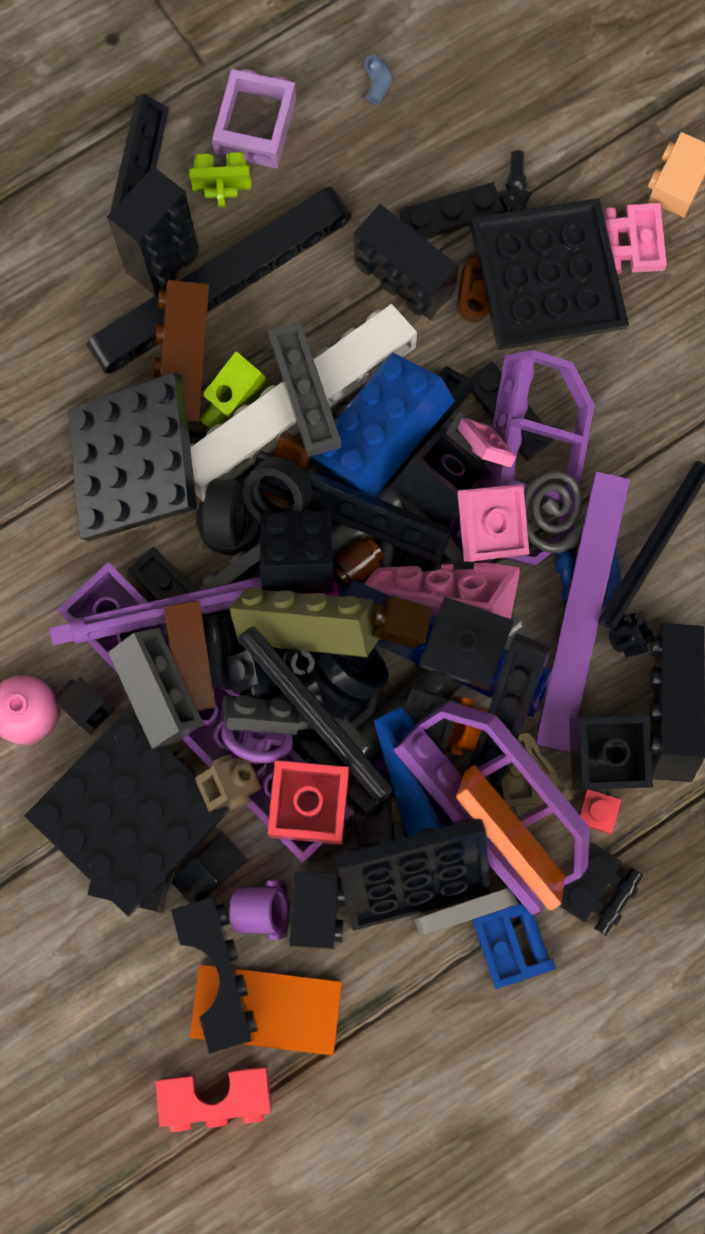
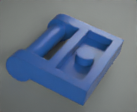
(503, 950)

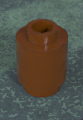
(357, 561)

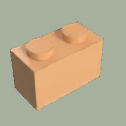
(681, 175)

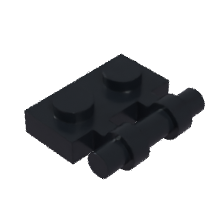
(583, 894)

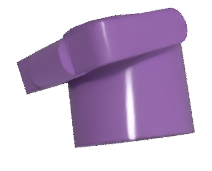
(261, 910)

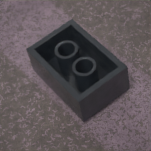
(404, 262)

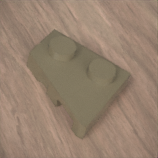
(517, 790)

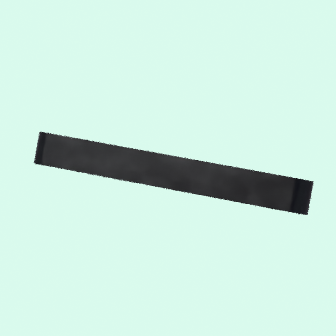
(226, 274)

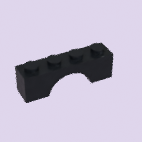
(227, 1020)

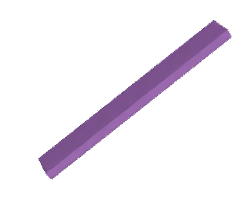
(582, 610)

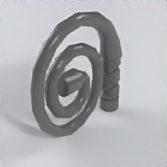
(552, 507)

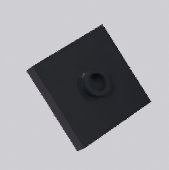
(466, 643)

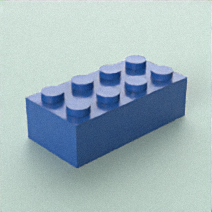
(384, 424)

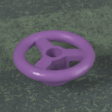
(256, 745)

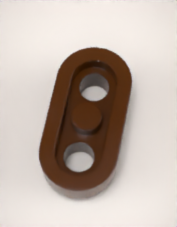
(471, 291)

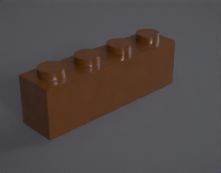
(183, 338)

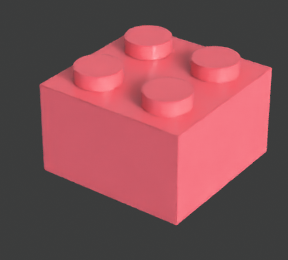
(308, 802)

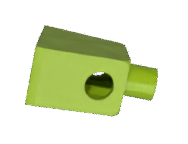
(237, 380)

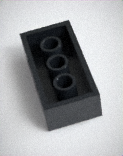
(154, 231)

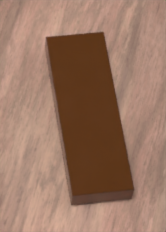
(190, 652)

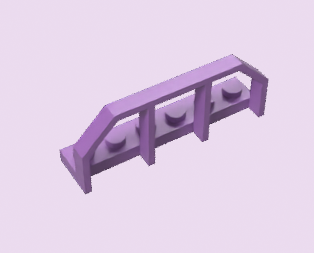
(510, 420)
(443, 782)

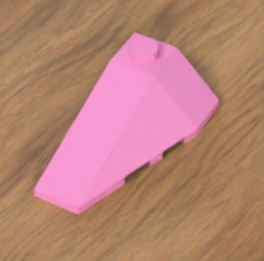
(484, 587)

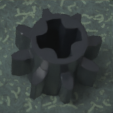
(631, 635)

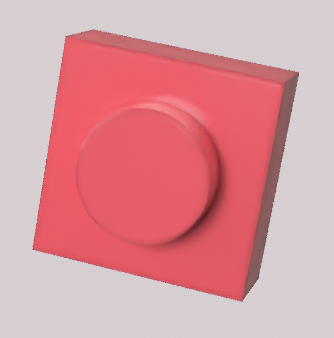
(600, 811)

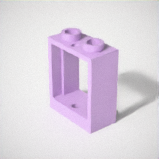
(255, 149)

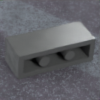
(155, 688)

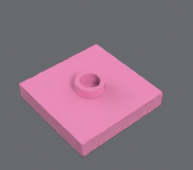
(493, 522)

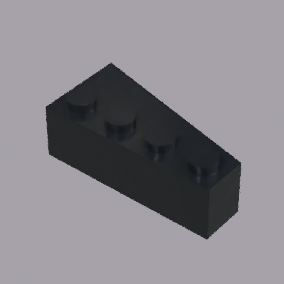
(677, 702)

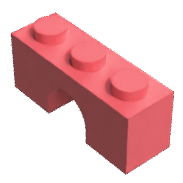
(182, 1104)

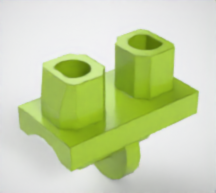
(220, 181)

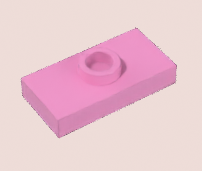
(486, 442)

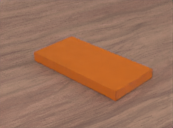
(512, 838)
(288, 1009)

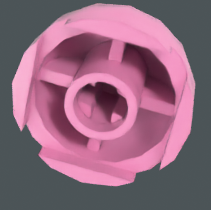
(27, 710)

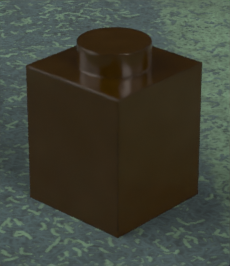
(401, 621)

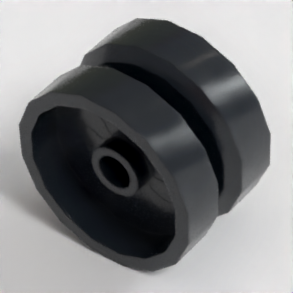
(345, 681)

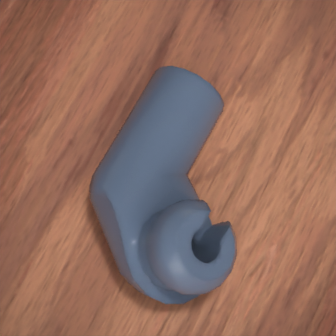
(380, 77)

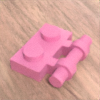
(645, 237)

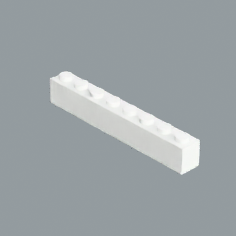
(342, 369)

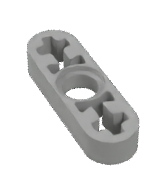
(465, 911)

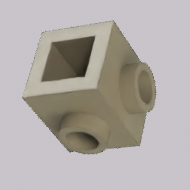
(228, 783)

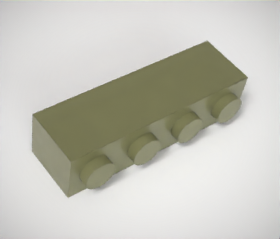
(307, 621)

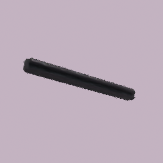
(653, 547)
(315, 713)

